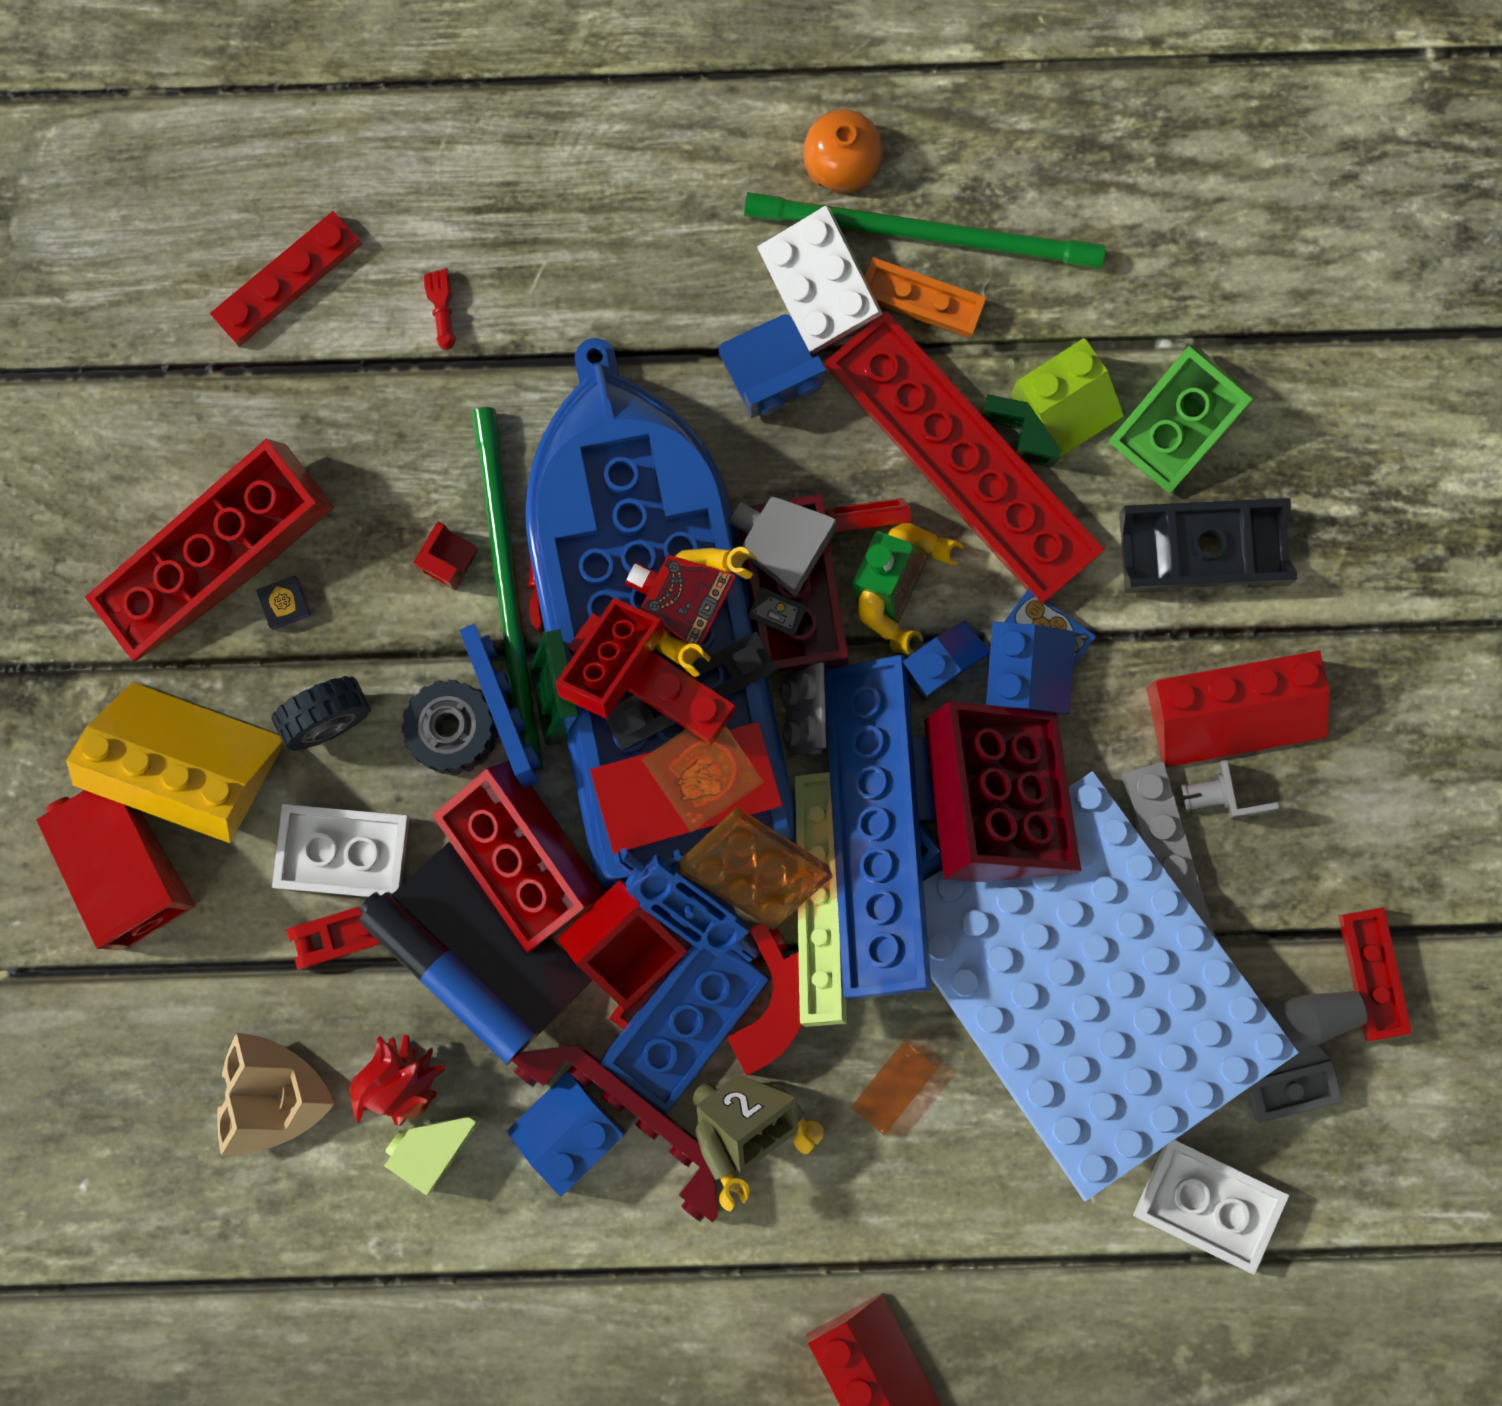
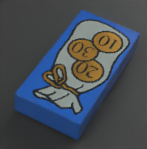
(1031, 611)

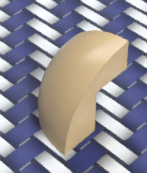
(267, 1096)

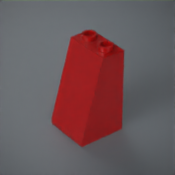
(113, 869)

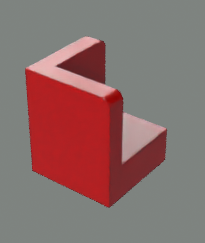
(445, 556)

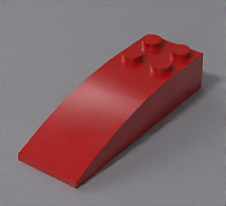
(210, 549)

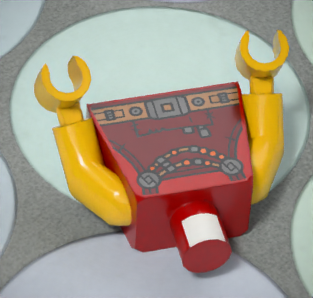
(688, 597)

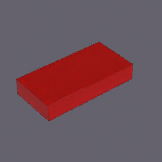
(870, 514)

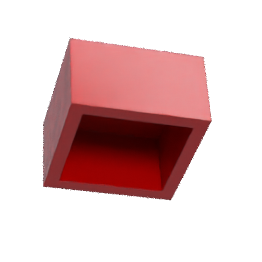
(621, 946)

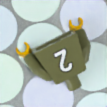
(744, 1125)

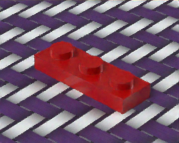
(1375, 973)

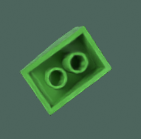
(1182, 418)

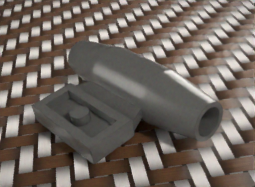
(1308, 1077)

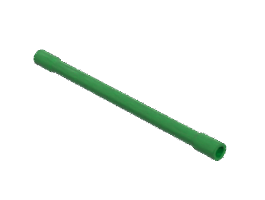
(1069, 252)
(488, 444)

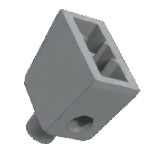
(784, 539)

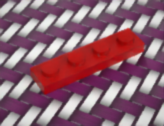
(285, 278)
(674, 693)

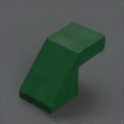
(1034, 441)

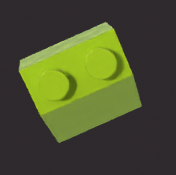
(1071, 396)

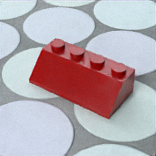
(1240, 708)
(519, 855)
(870, 1359)

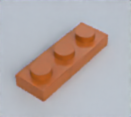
(924, 298)

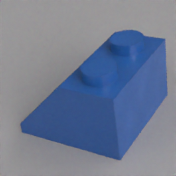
(1031, 667)
(565, 1133)

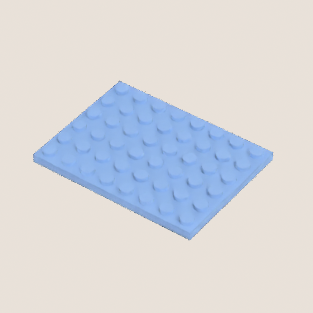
(1100, 998)

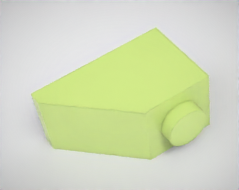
(428, 1151)

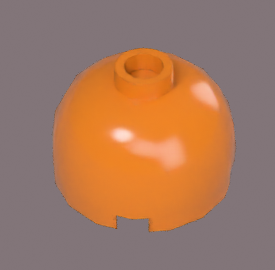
(842, 151)

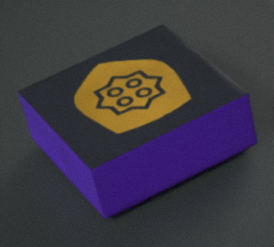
(283, 602)

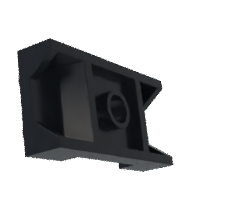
(1165, 553)

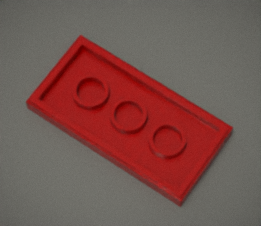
(640, 812)

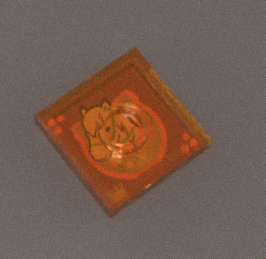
(702, 776)

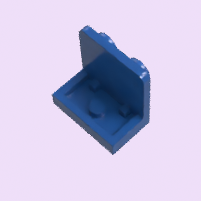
(771, 366)

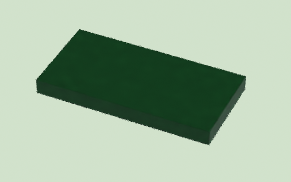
(554, 712)

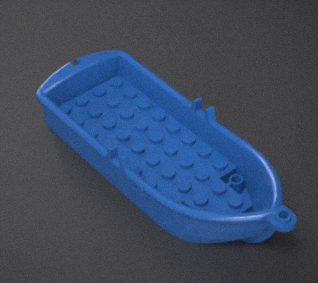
(616, 488)

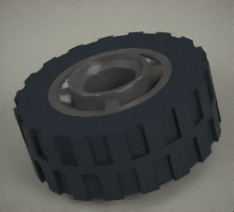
(320, 713)
(425, 720)

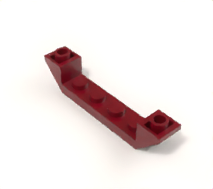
(542, 1066)

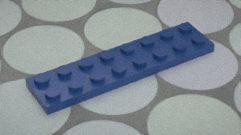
(876, 830)

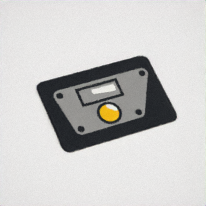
(777, 611)

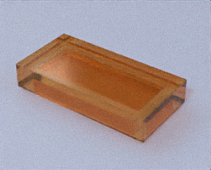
(893, 1087)

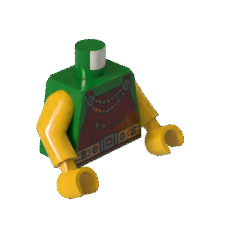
(890, 576)

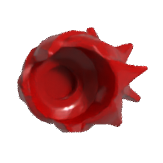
(395, 1082)

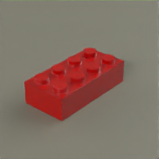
(610, 658)

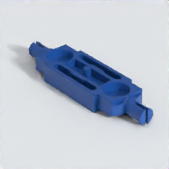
(686, 906)

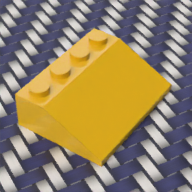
(174, 760)

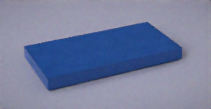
(683, 1024)

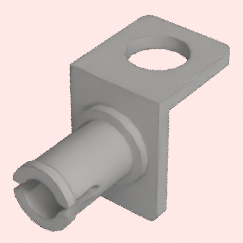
(1221, 792)

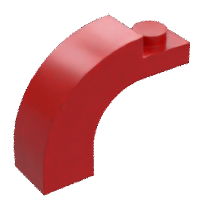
(778, 1026)

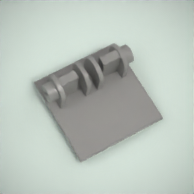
(805, 711)

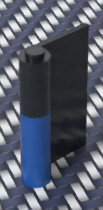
(469, 956)

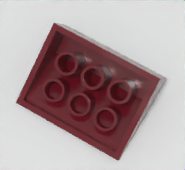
(1000, 793)

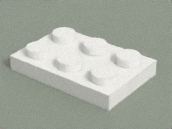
(819, 280)
(340, 851)
(1211, 1206)

